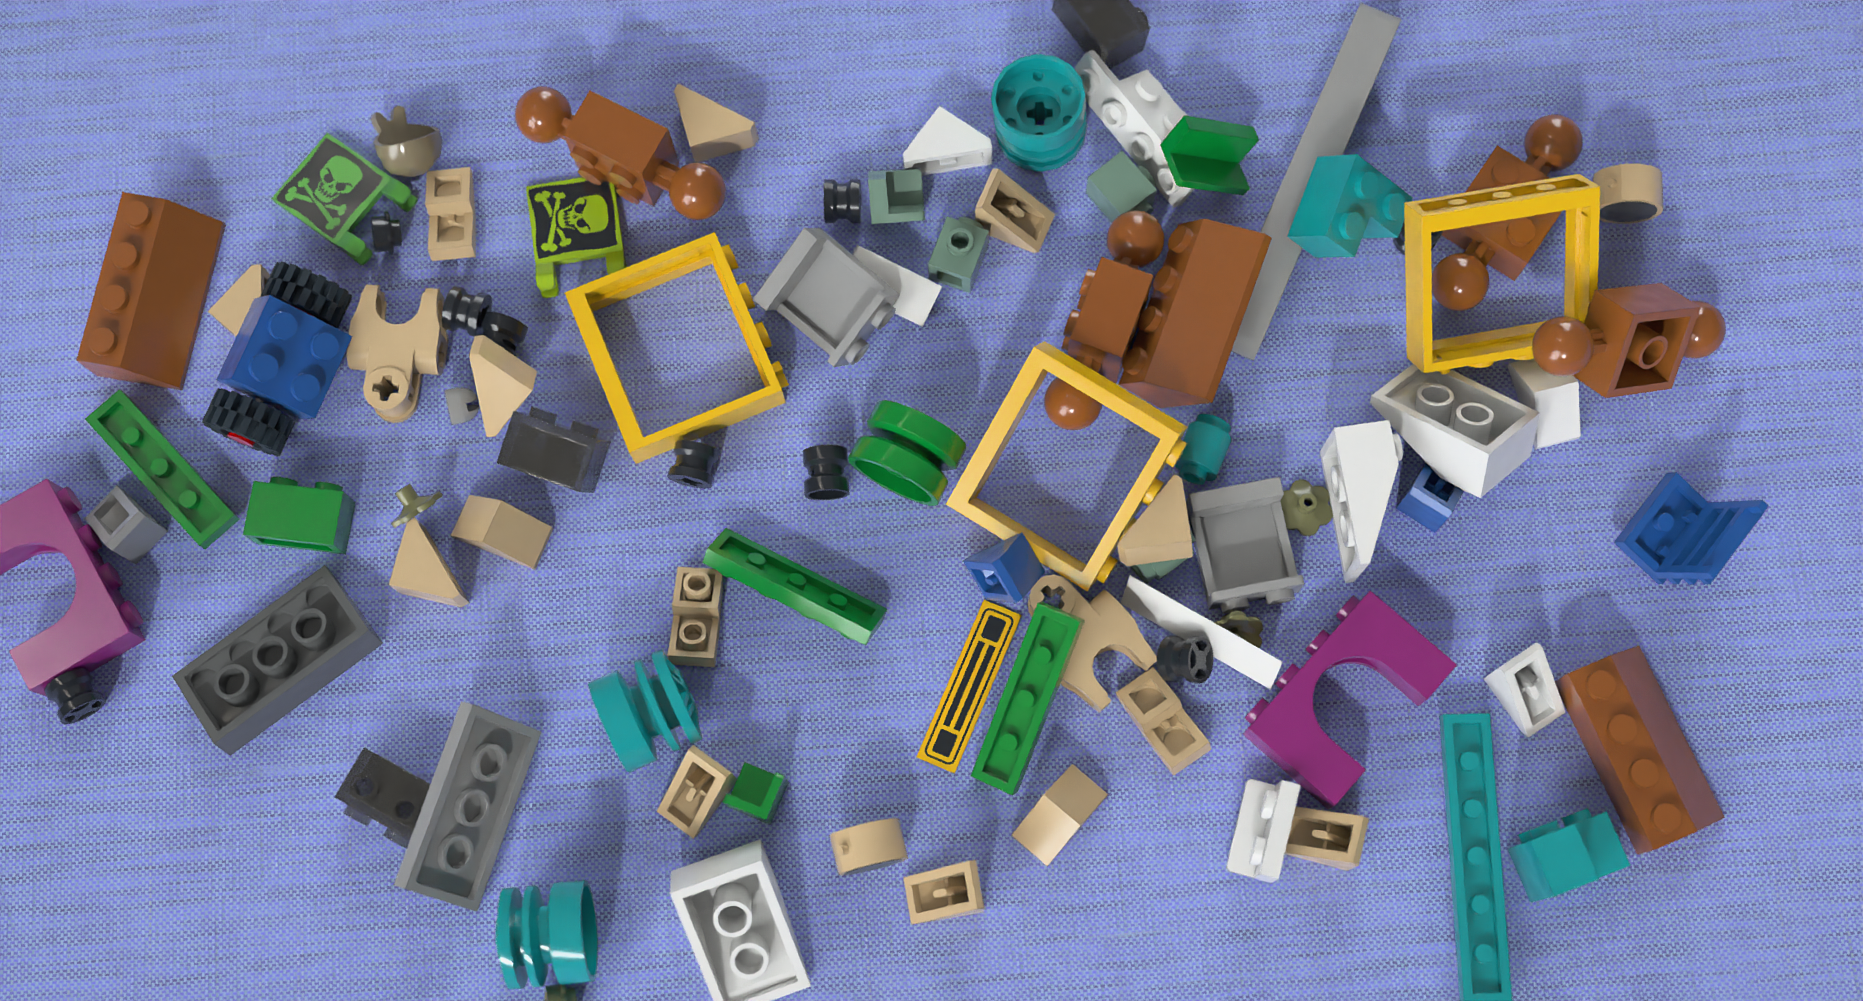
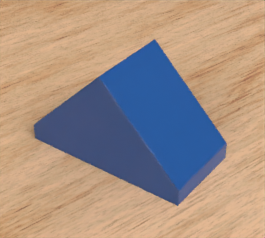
(1430, 499)
(1005, 569)

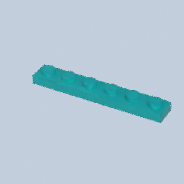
(1475, 858)

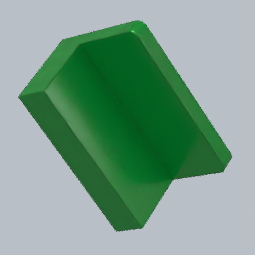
(1208, 154)

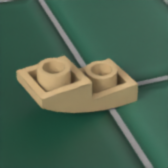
(696, 617)

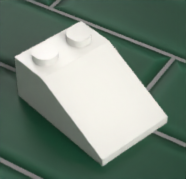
(1459, 426)
(1359, 476)
(739, 926)

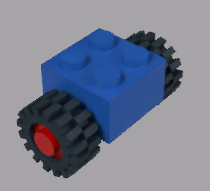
(281, 359)

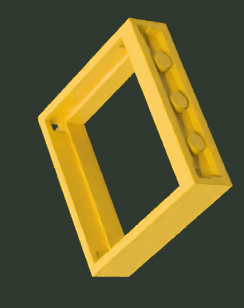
(649, 274)
(1479, 350)
(1046, 359)

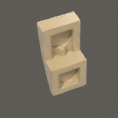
(451, 214)
(1163, 721)

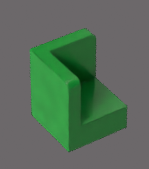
(757, 793)

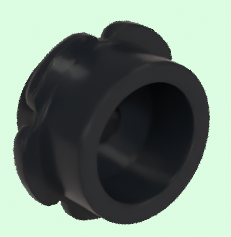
(385, 233)

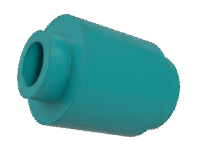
(1205, 449)

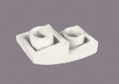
(915, 291)

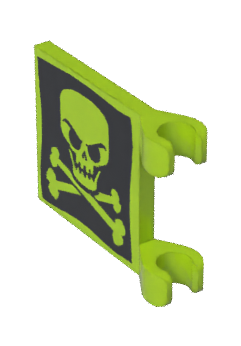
(573, 224)

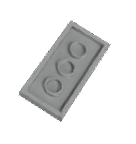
(468, 807)

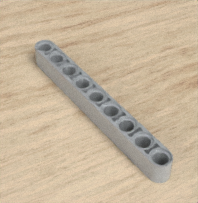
(1324, 135)

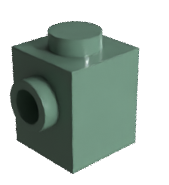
(1121, 187)
(959, 253)

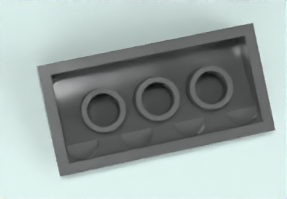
(276, 660)

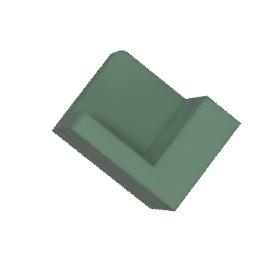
(896, 195)

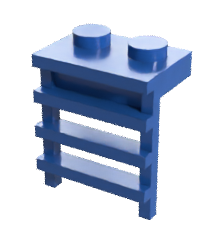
(1684, 535)

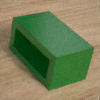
(299, 516)

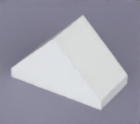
(947, 146)
(1551, 396)
(1527, 690)

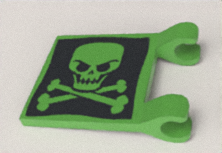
(336, 191)

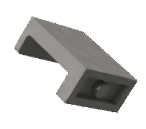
(828, 296)
(1243, 545)

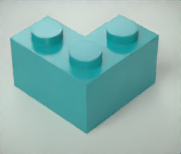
(1344, 204)
(1568, 857)

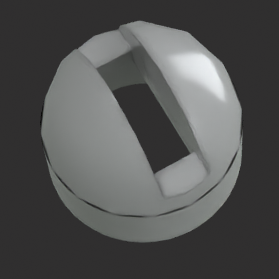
(458, 409)

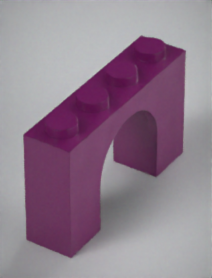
(99, 619)
(1367, 636)

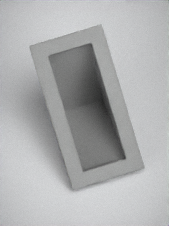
(125, 525)

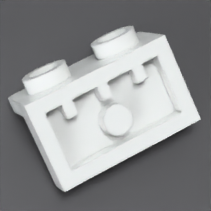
(1262, 829)

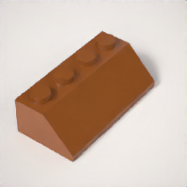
(151, 292)
(1194, 313)
(1638, 750)

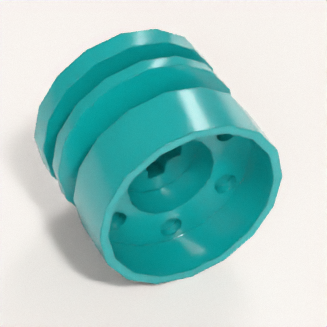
(1033, 91)
(645, 711)
(539, 935)

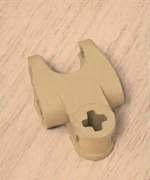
(396, 353)
(1105, 629)

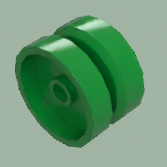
(907, 452)

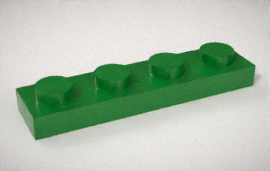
(162, 469)
(795, 586)
(1027, 698)

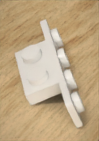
(1137, 115)

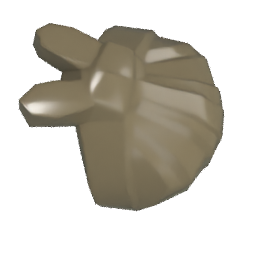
(405, 147)

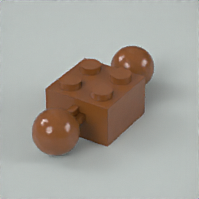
(621, 149)
(1506, 245)
(1109, 315)
(1629, 339)

